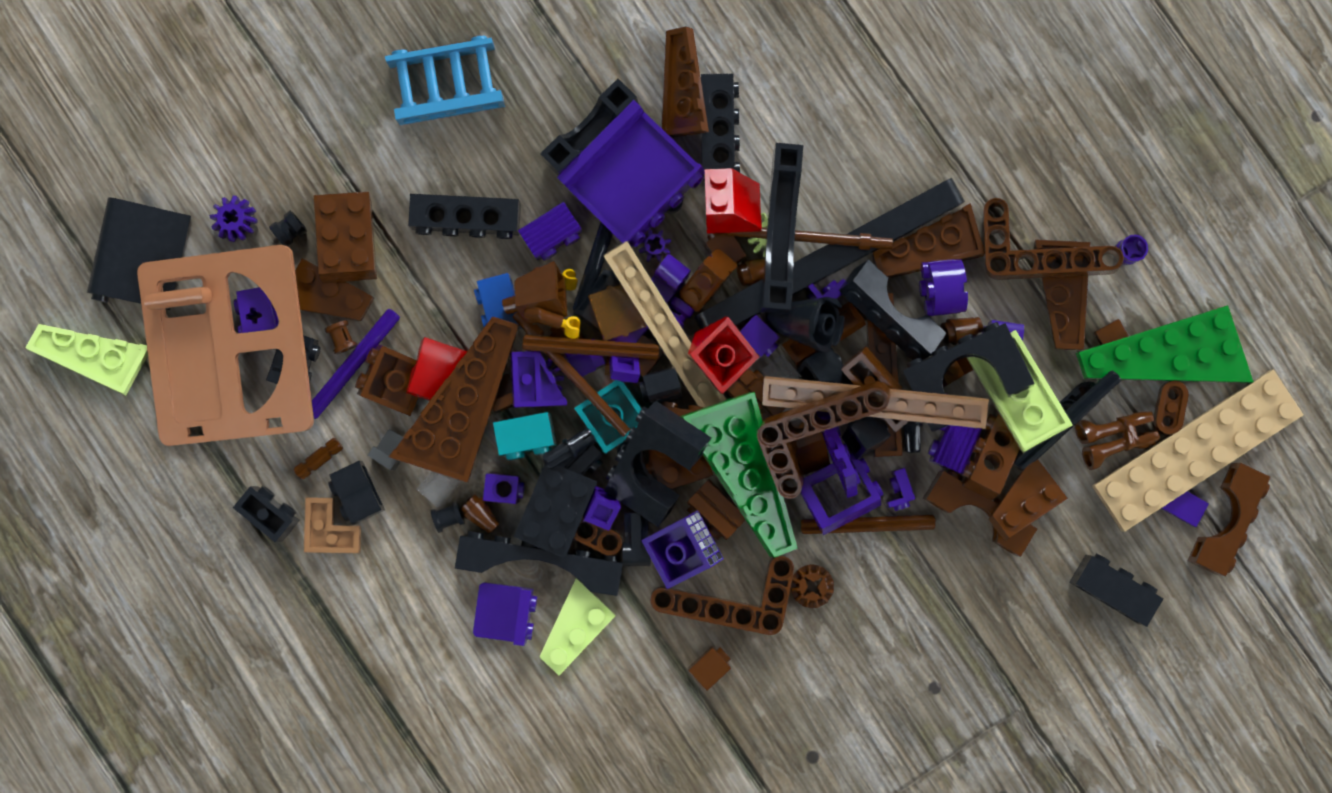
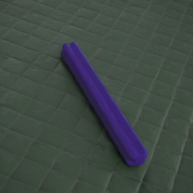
(353, 362)

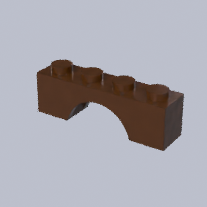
(1244, 490)
(949, 494)

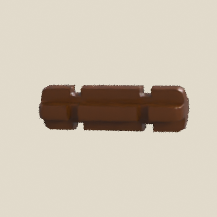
(318, 458)

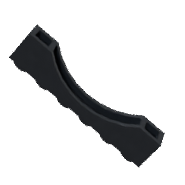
(781, 226)
(481, 554)

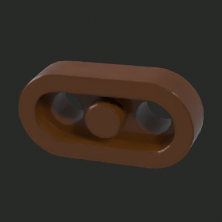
(1174, 409)

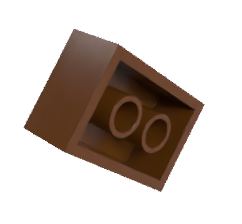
(345, 237)

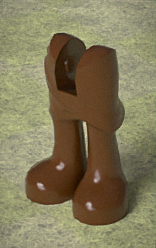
(1096, 454)

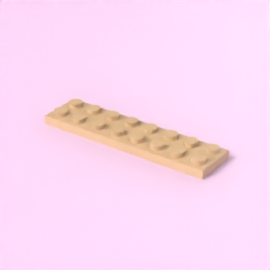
(1197, 450)

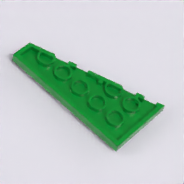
(1183, 351)
(743, 471)

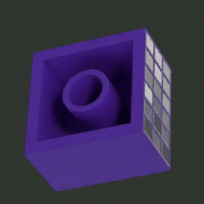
(682, 549)

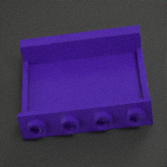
(632, 175)

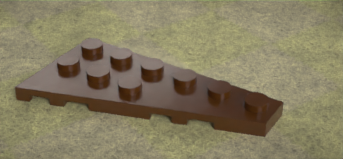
(457, 416)

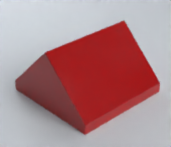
(722, 353)

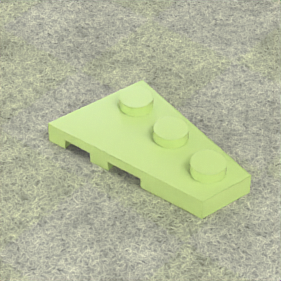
(576, 626)

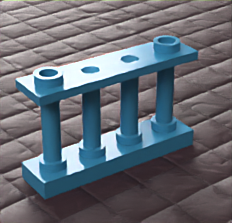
(437, 107)

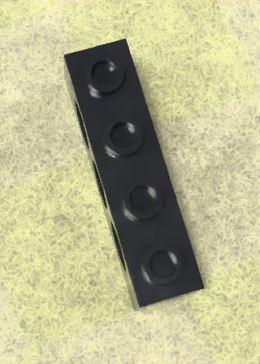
(723, 87)
(423, 205)

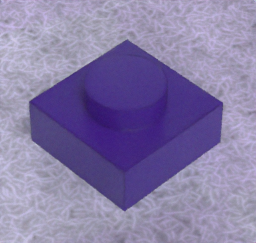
(624, 369)

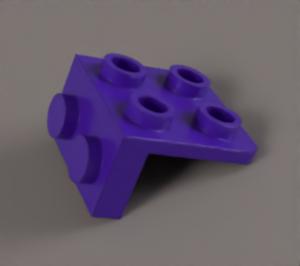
(504, 613)

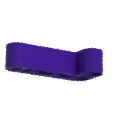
(668, 280)

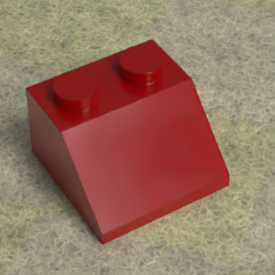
(731, 202)

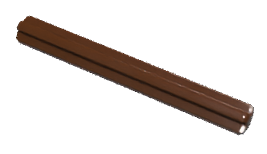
(590, 347)
(876, 524)

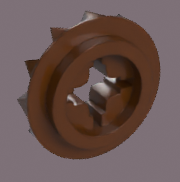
(799, 586)

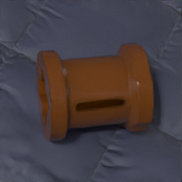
(340, 337)

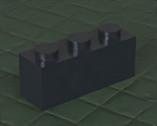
(1117, 589)

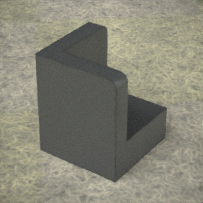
(385, 448)

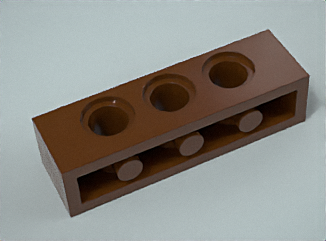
(980, 478)

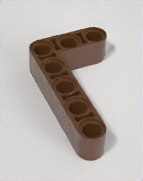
(1039, 256)
(812, 425)
(731, 607)

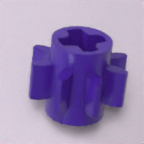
(657, 253)

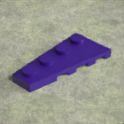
(840, 457)

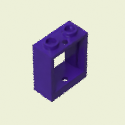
(829, 524)

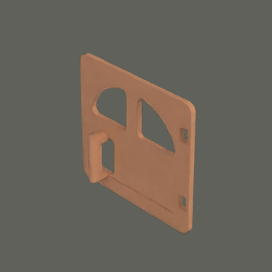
(197, 355)

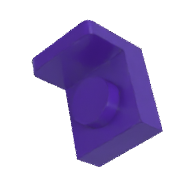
(830, 290)
(901, 485)

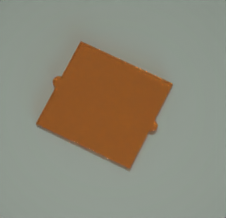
(615, 312)

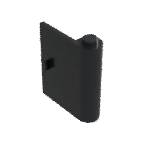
(129, 238)

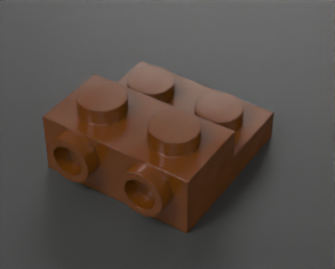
(388, 379)

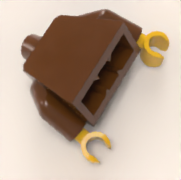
(542, 298)

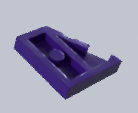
(533, 382)

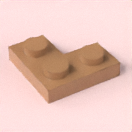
(322, 534)

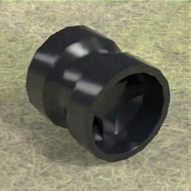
(288, 228)

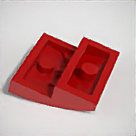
(432, 367)

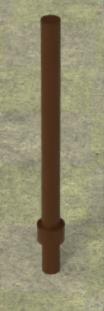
(863, 241)
(577, 379)

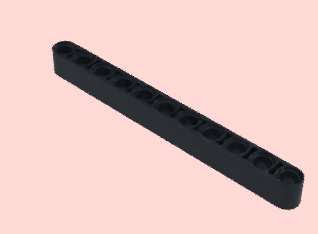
(833, 257)

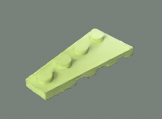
(100, 359)

